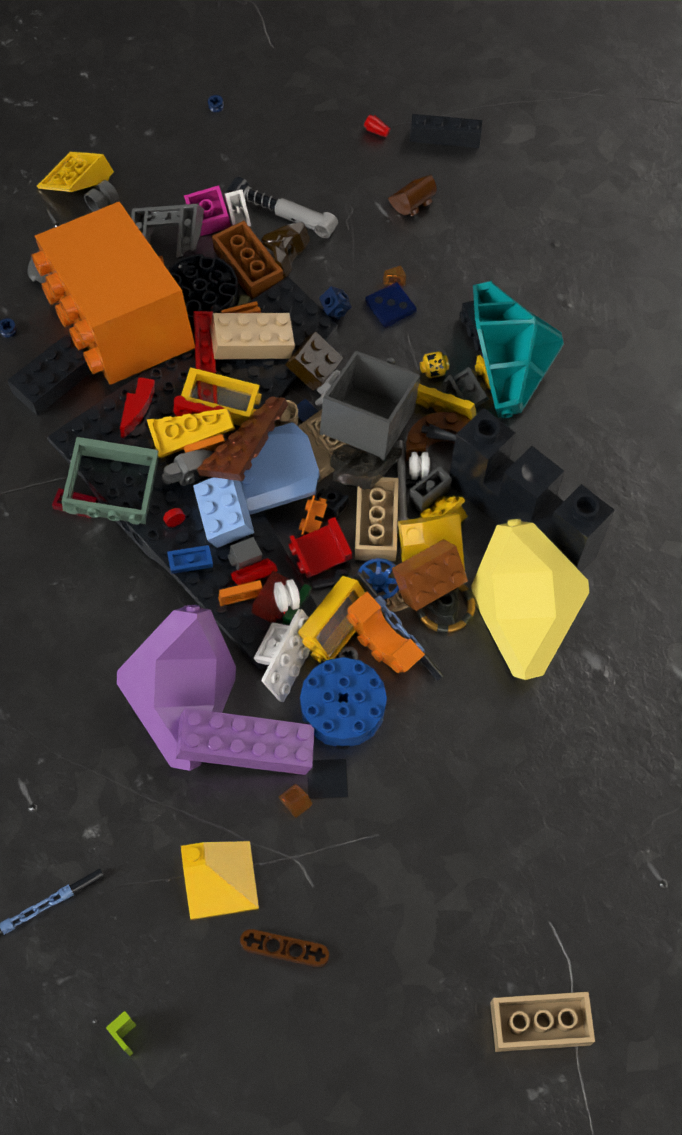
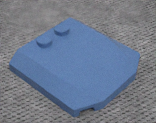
(281, 471)

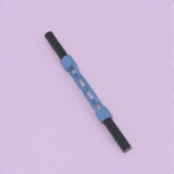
(425, 659)
(65, 893)

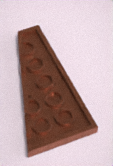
(241, 447)

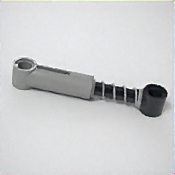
(321, 223)

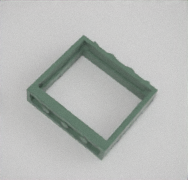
(115, 452)

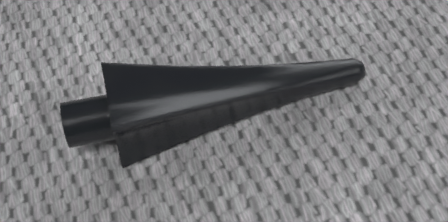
(435, 432)

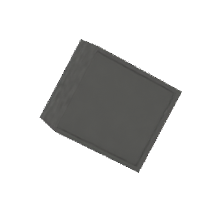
(369, 404)

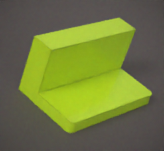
(119, 1028)

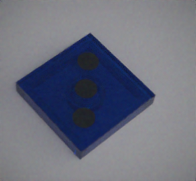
(390, 304)

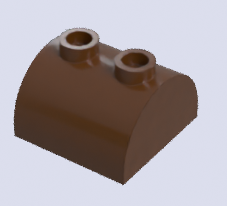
(413, 195)

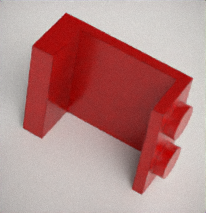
(320, 549)

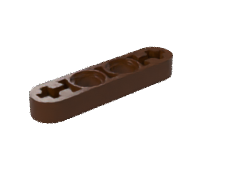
(285, 944)

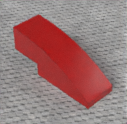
(137, 405)

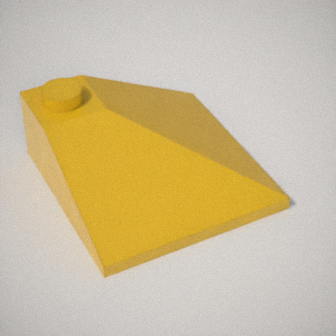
(77, 172)
(424, 532)
(219, 878)

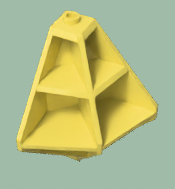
(527, 596)

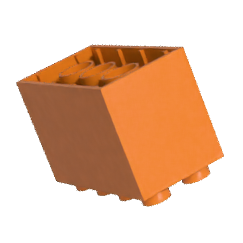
(113, 293)

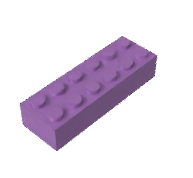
(245, 741)

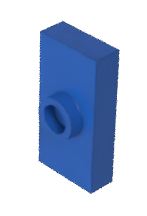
(190, 559)

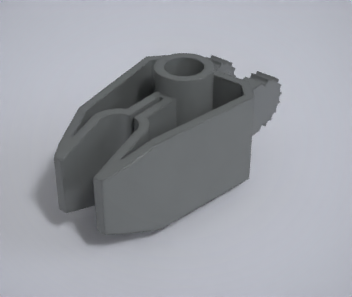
(185, 467)

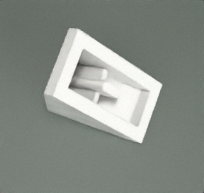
(236, 207)

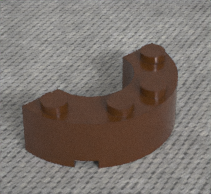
(419, 442)

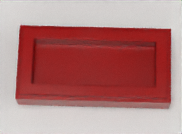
(254, 572)

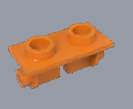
(314, 509)

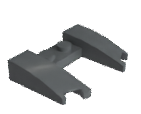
(187, 217)

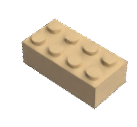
(252, 336)
(377, 521)
(542, 1021)

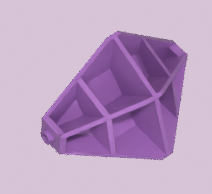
(178, 669)

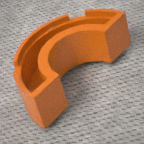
(379, 636)

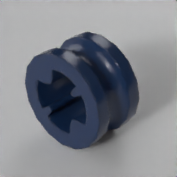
(216, 99)
(5, 323)

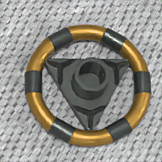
(447, 609)

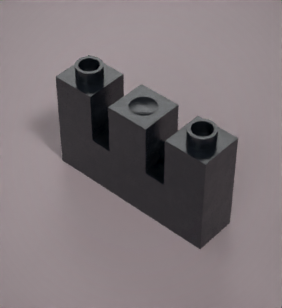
(526, 489)

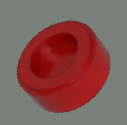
(174, 517)

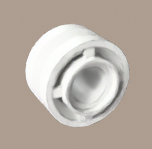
(419, 465)
(286, 595)

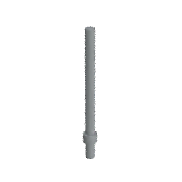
(402, 484)

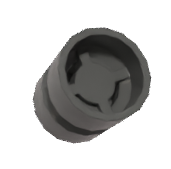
(101, 196)

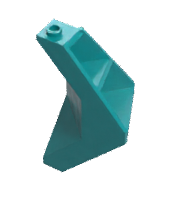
(514, 347)

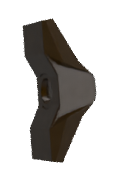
(279, 241)

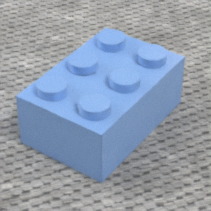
(223, 510)

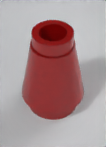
(376, 126)

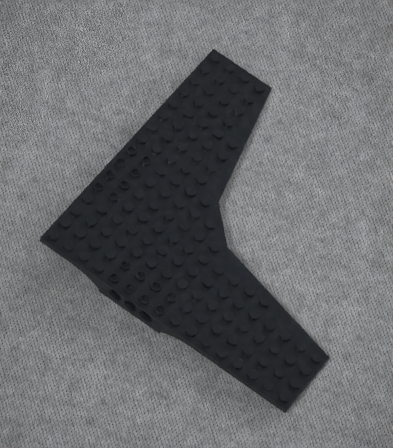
(125, 483)

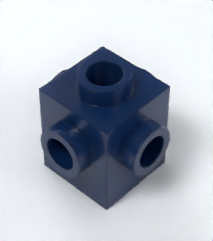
(335, 302)

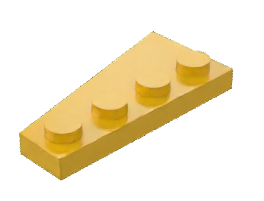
(444, 402)
(173, 433)

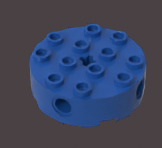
(343, 681)

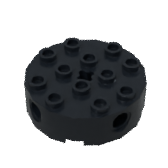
(205, 284)

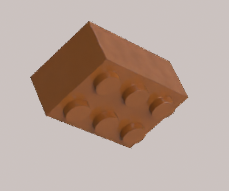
(430, 574)

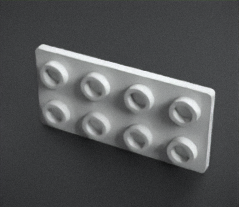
(284, 654)

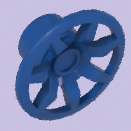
(380, 580)

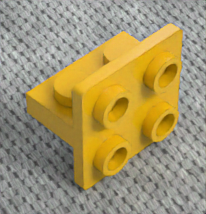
(446, 506)

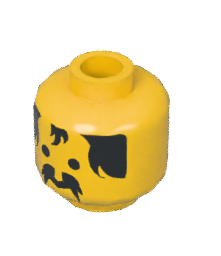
(434, 364)

